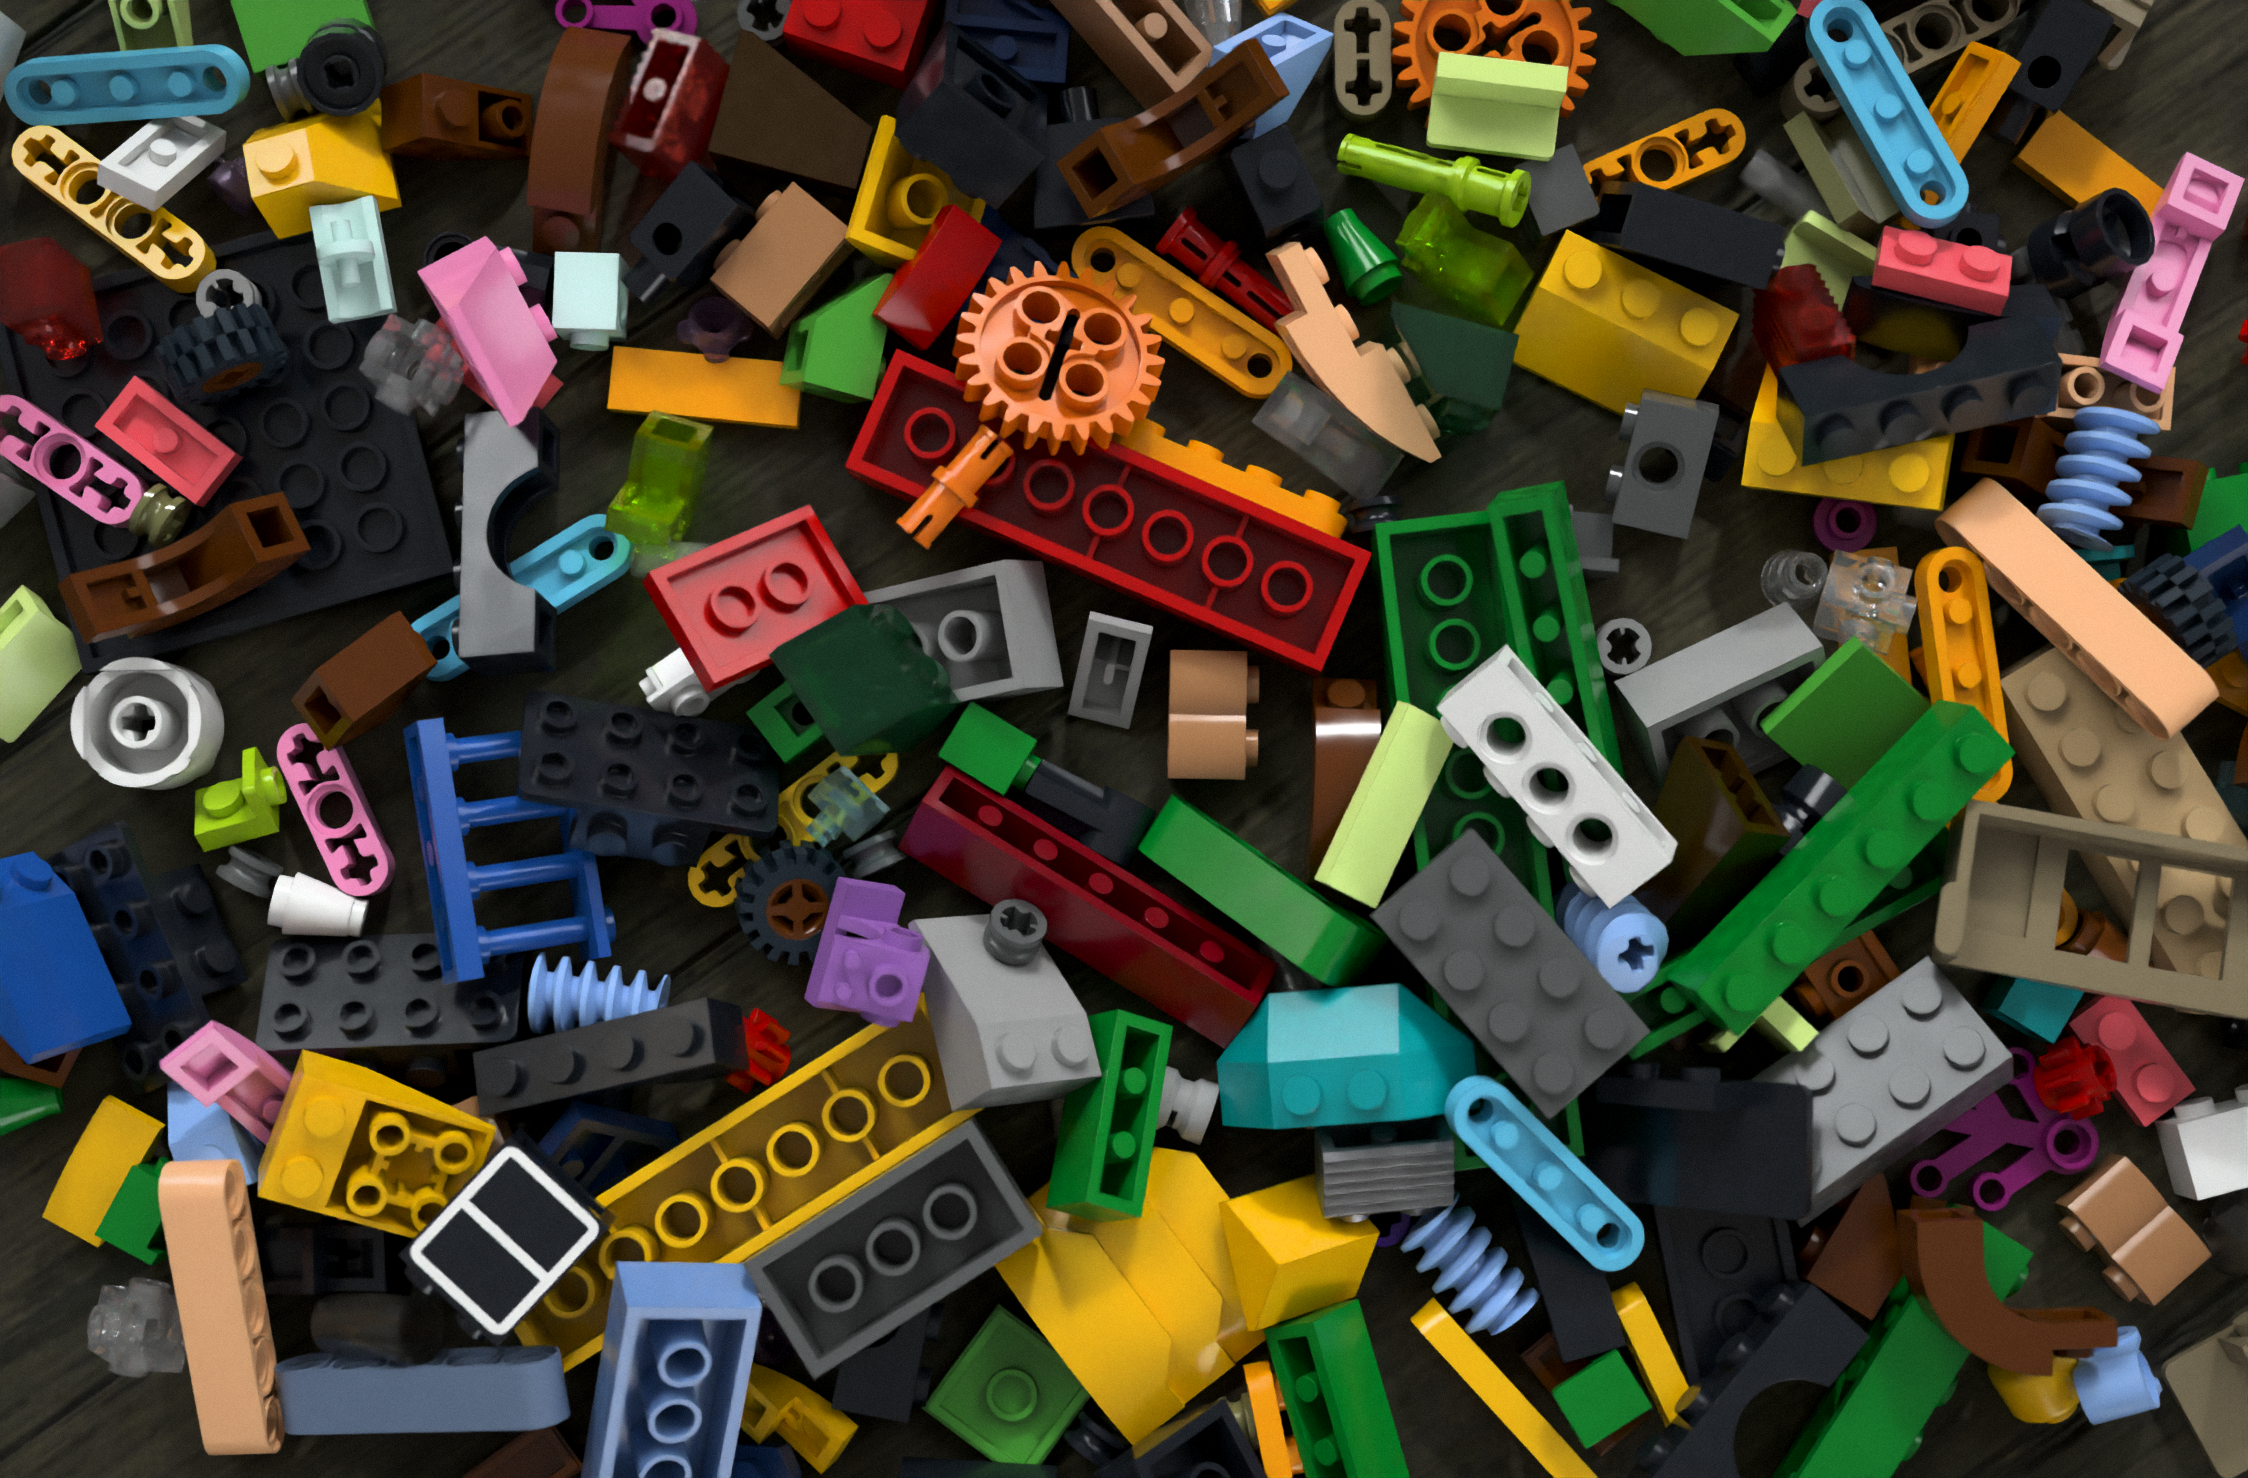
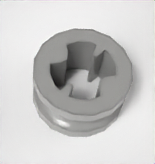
(216, 282)
(1640, 647)

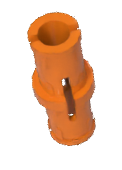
(954, 487)

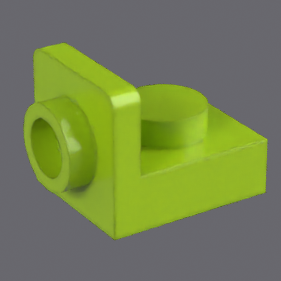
(240, 807)

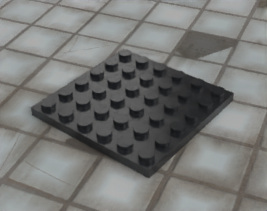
(310, 430)

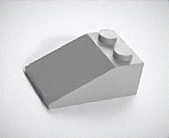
(984, 628)
(1000, 1025)

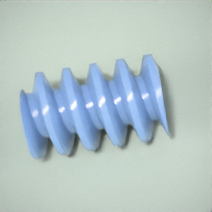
(2093, 473)
(1619, 941)
(584, 998)
(1470, 1268)

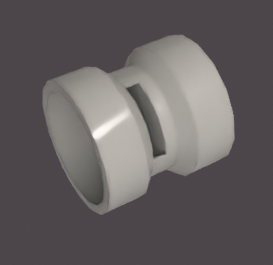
(1186, 1105)

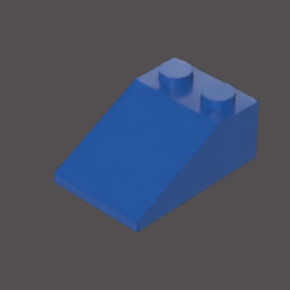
(51, 969)

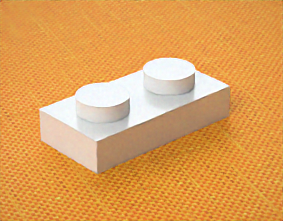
(161, 159)

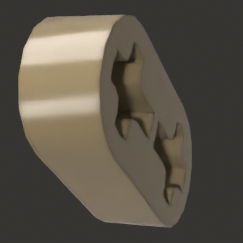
(1376, 60)

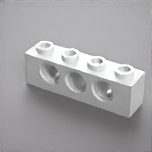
(1595, 790)

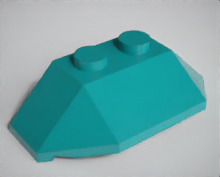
(1342, 1059)

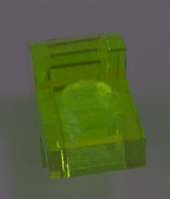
(1461, 261)
(661, 481)

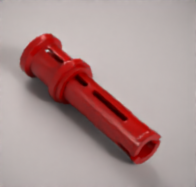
(1220, 259)

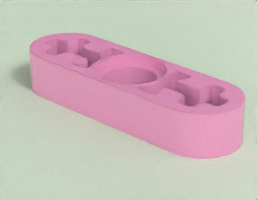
(112, 472)
(343, 858)

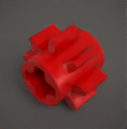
(766, 1052)
(2074, 1078)

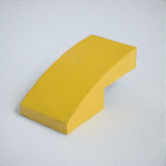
(98, 1166)
(797, 1415)

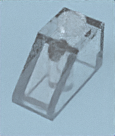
(1327, 437)

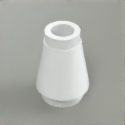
(315, 908)

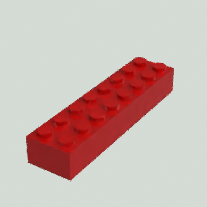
(1121, 521)

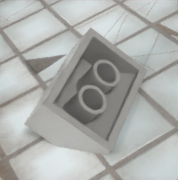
(1720, 690)

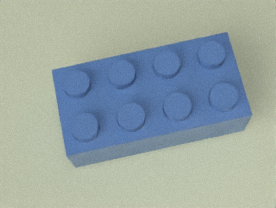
(672, 1371)

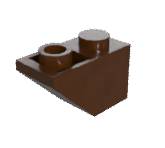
(455, 120)
(364, 682)
(1853, 1249)

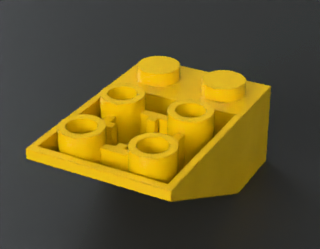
(368, 1147)

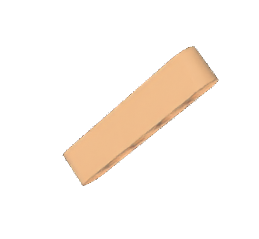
(2078, 610)
(222, 1305)

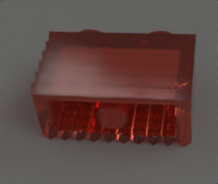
(670, 104)
(48, 298)
(1799, 319)

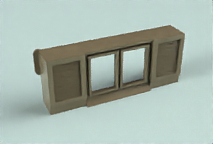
(2006, 897)

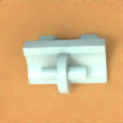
(353, 260)

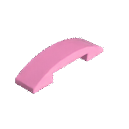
(2155, 296)
(232, 1072)

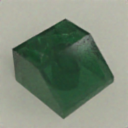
(1452, 364)
(867, 681)

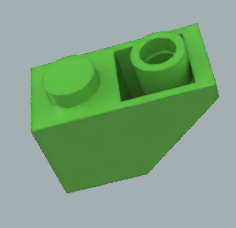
(839, 345)

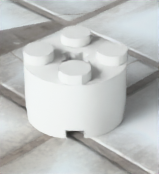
(135, 689)

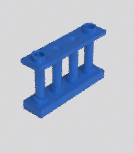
(455, 883)

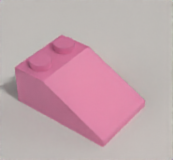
(493, 324)

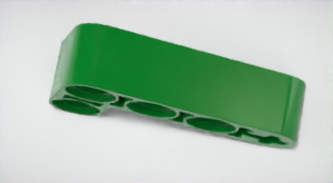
(1262, 895)

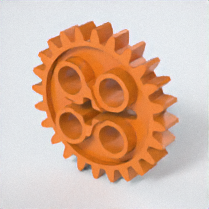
(1475, 22)
(1115, 376)

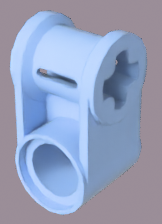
(2117, 1380)

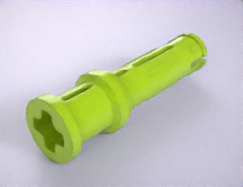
(1463, 180)

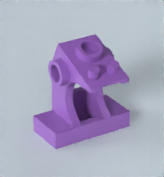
(873, 974)

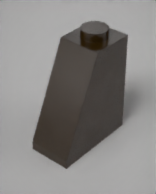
(787, 126)
(1722, 836)

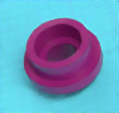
(1828, 533)

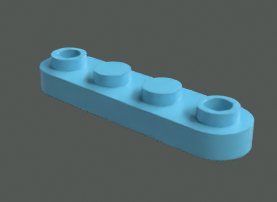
(127, 85)
(1887, 112)
(558, 569)
(1544, 1173)

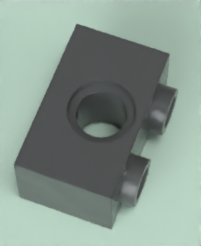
(1666, 501)

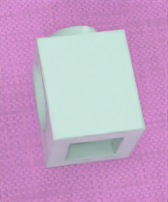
(590, 299)

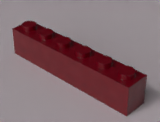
(1089, 905)

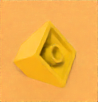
(318, 163)

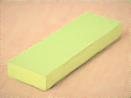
(1386, 805)

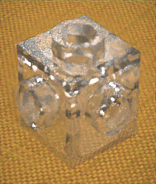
(402, 349)
(1864, 600)
(137, 1328)

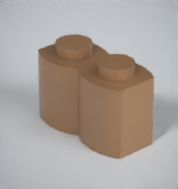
(1209, 715)
(2131, 1230)

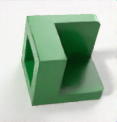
(1600, 1398)

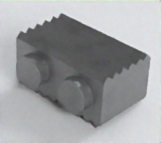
(1384, 1167)

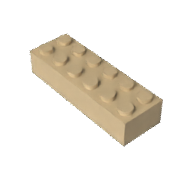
(2110, 770)

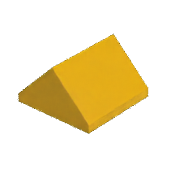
(900, 201)
(1290, 1255)

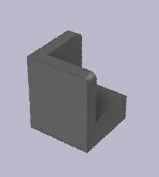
(1557, 197)
(1594, 544)

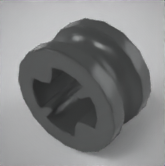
(747, 21)
(286, 90)
(874, 854)
(249, 871)
(1011, 945)

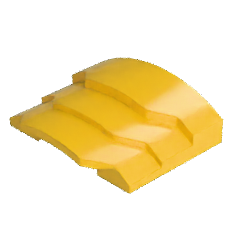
(1138, 1303)

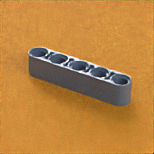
(451, 1393)

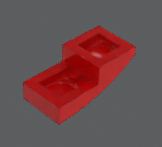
(938, 279)

